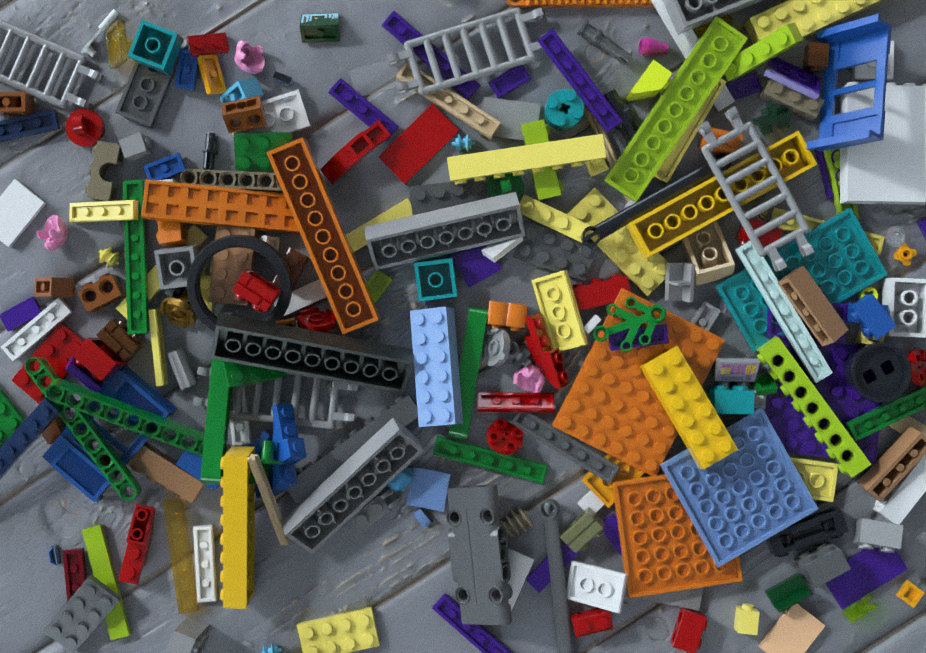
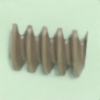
(516, 522)

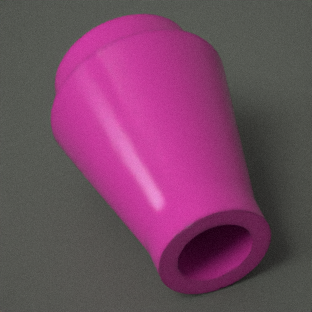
(652, 47)

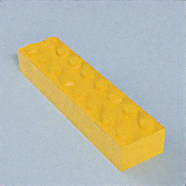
(238, 528)

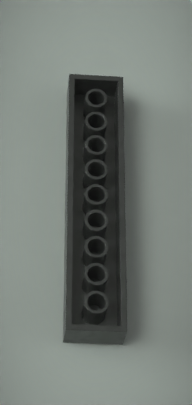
(311, 353)

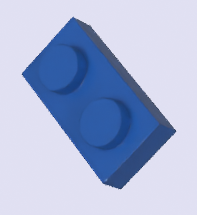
(186, 71)
(165, 167)

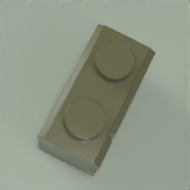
(583, 530)

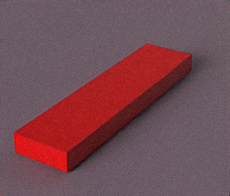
(515, 402)

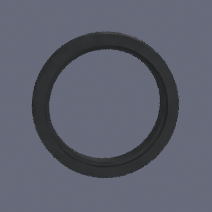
(242, 241)

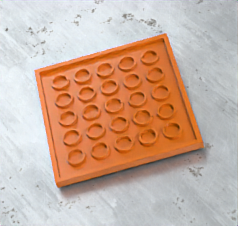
(661, 543)

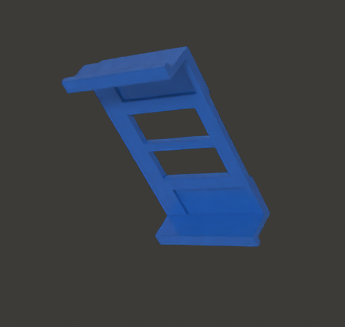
(851, 46)
(72, 459)

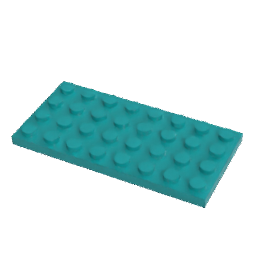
(839, 266)

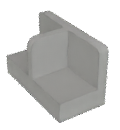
(679, 281)

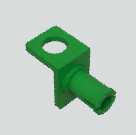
(266, 458)

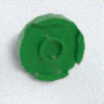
(505, 185)

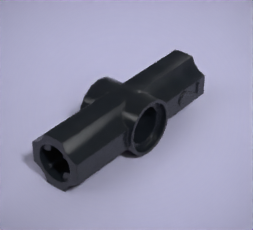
(627, 127)

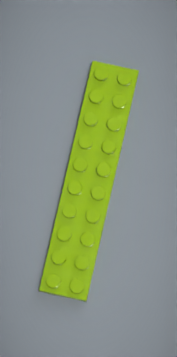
(675, 109)

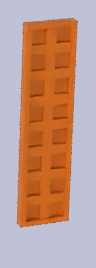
(217, 206)

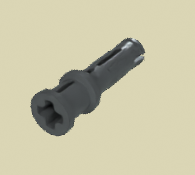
(596, 37)

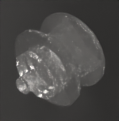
(895, 236)

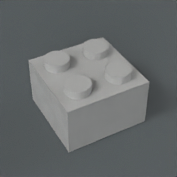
(878, 534)

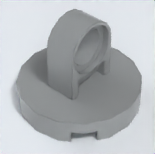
(497, 348)

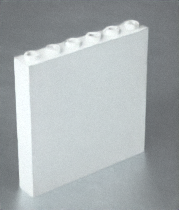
(896, 166)

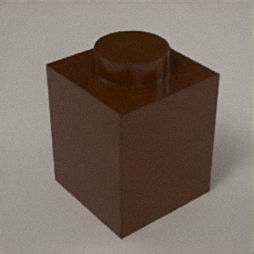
(816, 57)

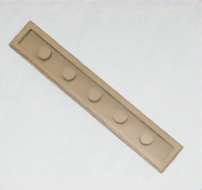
(455, 104)

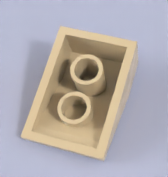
(709, 254)

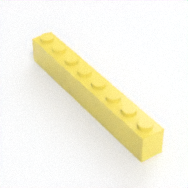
(525, 158)

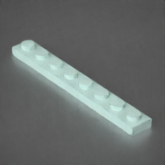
(784, 312)

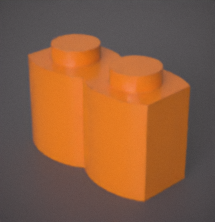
(507, 314)

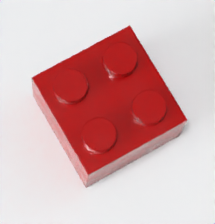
(97, 359)

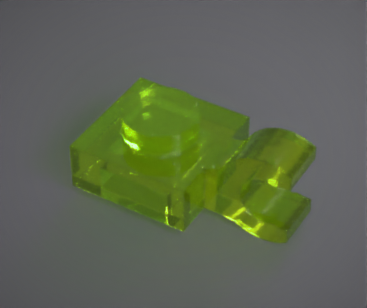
(857, 611)

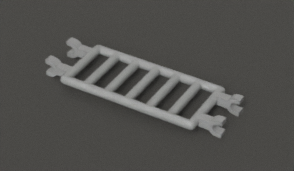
(47, 46)
(417, 82)
(771, 249)
(311, 422)

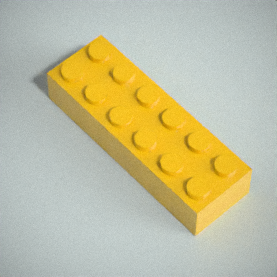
(688, 408)

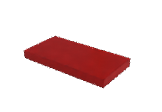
(418, 144)

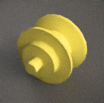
(110, 258)

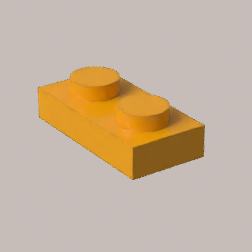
(211, 74)

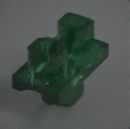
(780, 116)

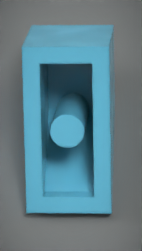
(241, 90)

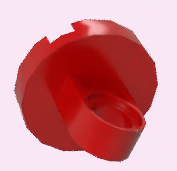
(84, 127)
(316, 320)

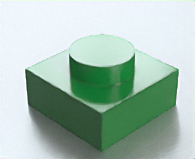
(765, 385)

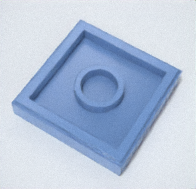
(428, 489)

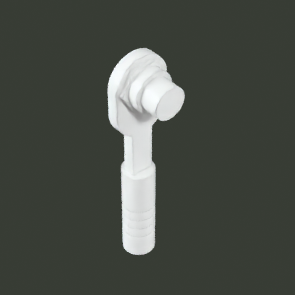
(88, 49)

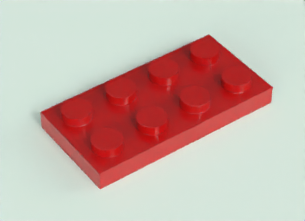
(57, 351)

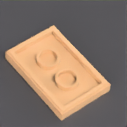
(792, 632)

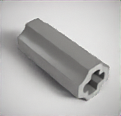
(182, 369)

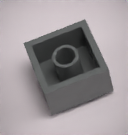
(822, 563)

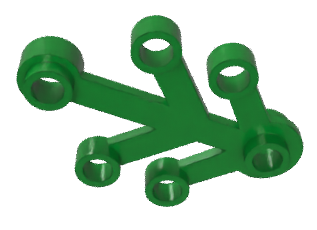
(633, 322)

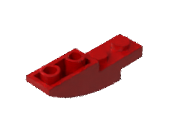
(355, 151)
(547, 359)
(138, 544)

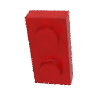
(207, 44)

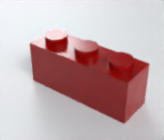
(600, 291)

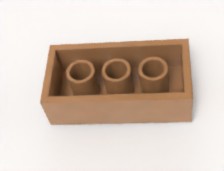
(230, 265)

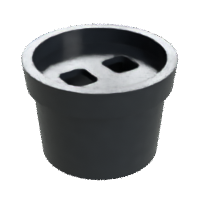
(886, 386)

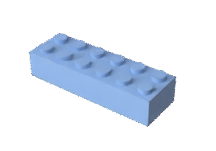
(436, 367)

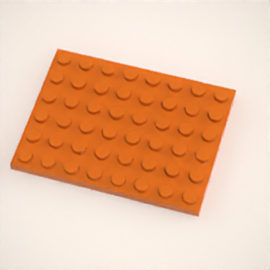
(614, 402)

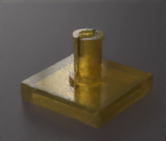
(117, 44)

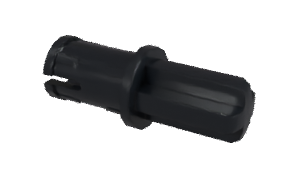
(210, 151)

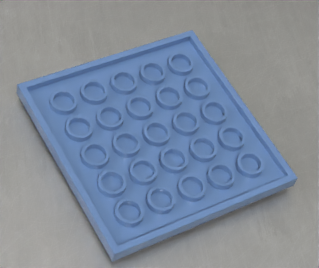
(743, 494)

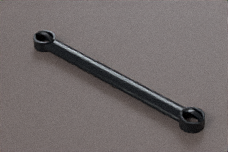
(650, 202)

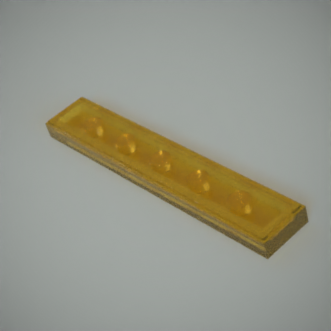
(180, 555)

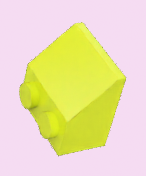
(651, 83)

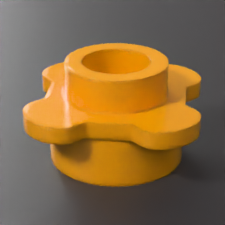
(906, 260)

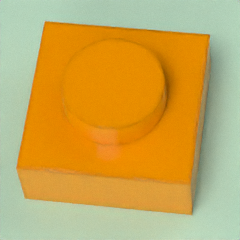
(910, 593)

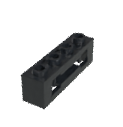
(781, 544)

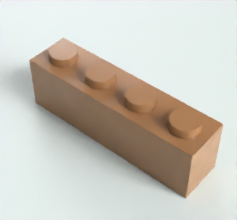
(813, 306)
(894, 464)
(164, 470)

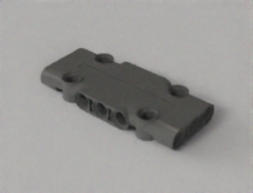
(479, 555)

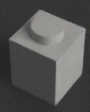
(135, 146)

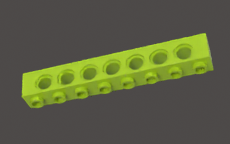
(857, 460)

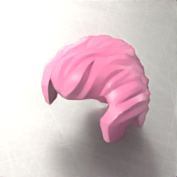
(248, 58)
(54, 234)
(529, 379)

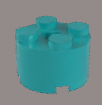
(568, 100)

